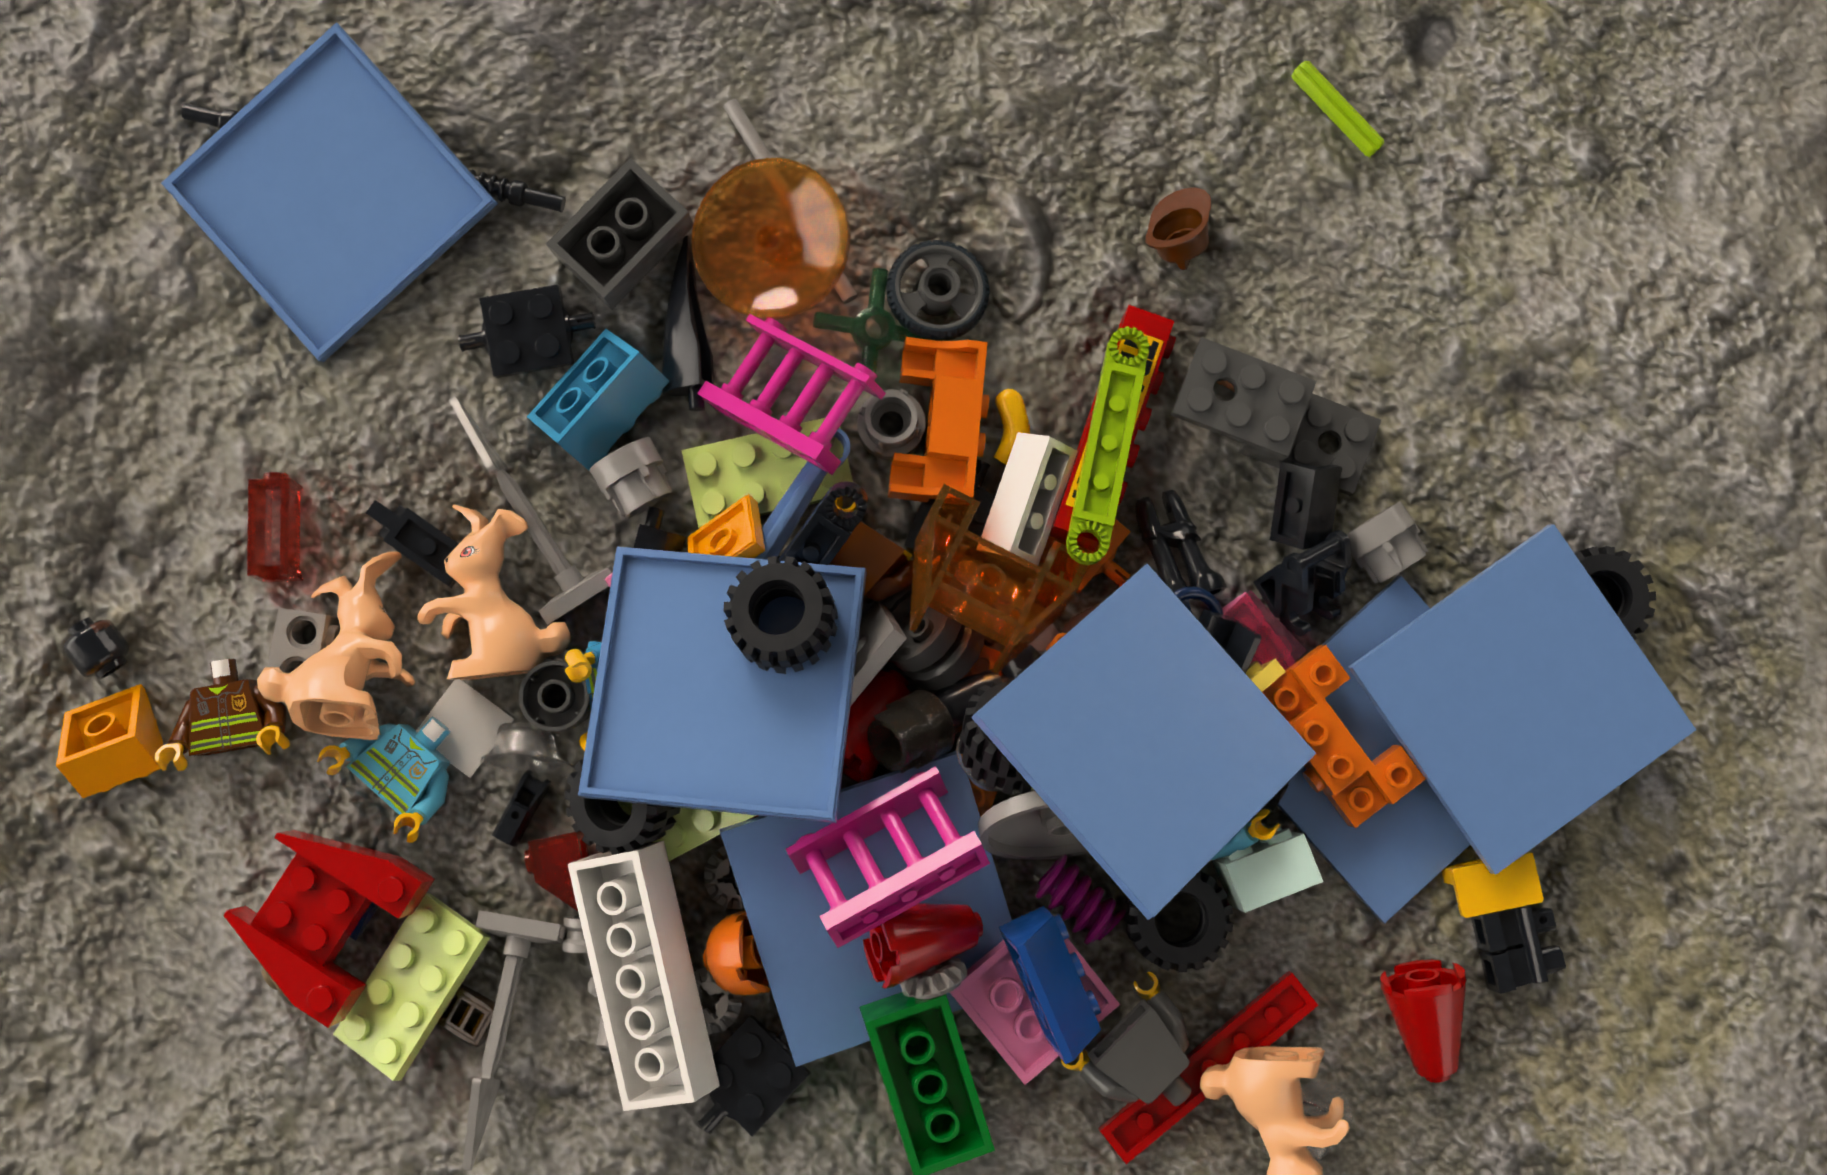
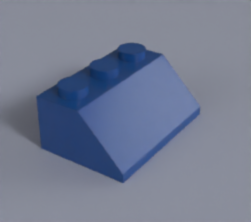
(1053, 981)

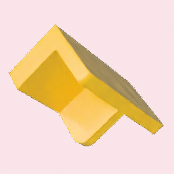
(1484, 893)

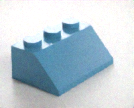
(598, 399)

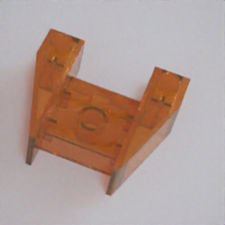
(984, 582)

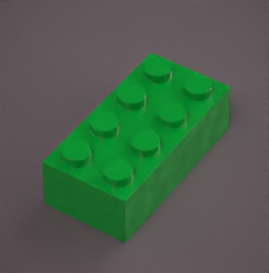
(927, 1081)

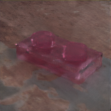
(1276, 639)

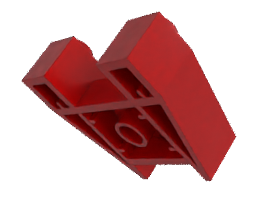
(317, 911)

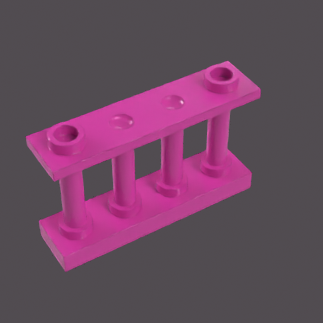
(787, 429)
(908, 887)

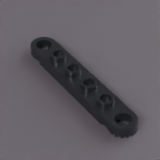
(827, 526)

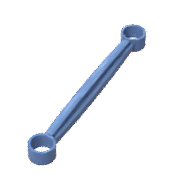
(795, 502)

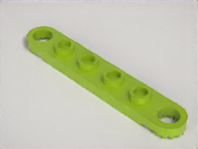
(1107, 445)

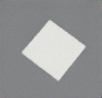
(472, 725)

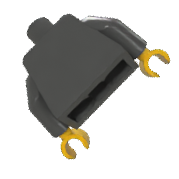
(1141, 1053)

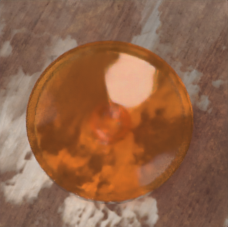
(771, 238)

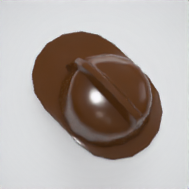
(1180, 226)

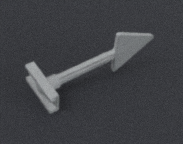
(573, 586)
(519, 935)

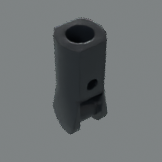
(519, 814)

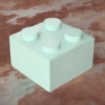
(1268, 870)

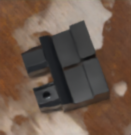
(1513, 947)

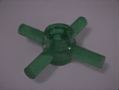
(856, 325)

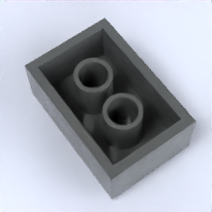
(621, 233)

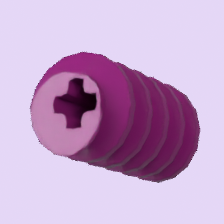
(1078, 901)

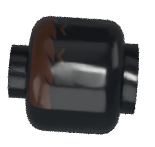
(96, 648)

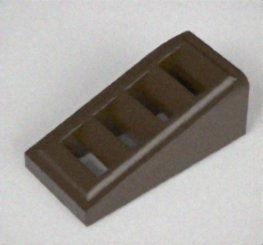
(478, 1034)

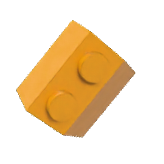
(109, 742)

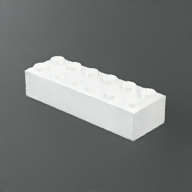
(644, 977)

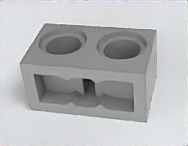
(288, 645)

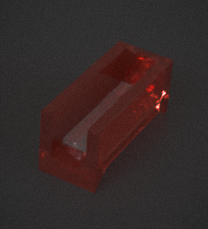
(274, 528)

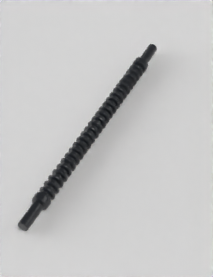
(515, 192)

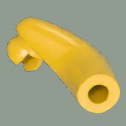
(1014, 420)

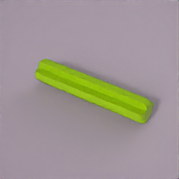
(1337, 108)

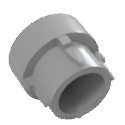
(897, 404)
(633, 477)
(1387, 543)

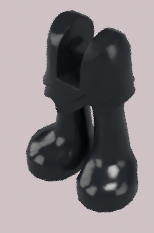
(1179, 534)

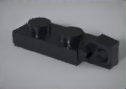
(415, 539)

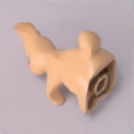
(500, 630)
(328, 687)
(1269, 1096)

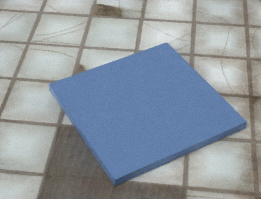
(329, 193)
(1522, 698)
(696, 721)
(1145, 739)
(1405, 841)
(811, 978)

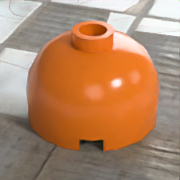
(734, 957)

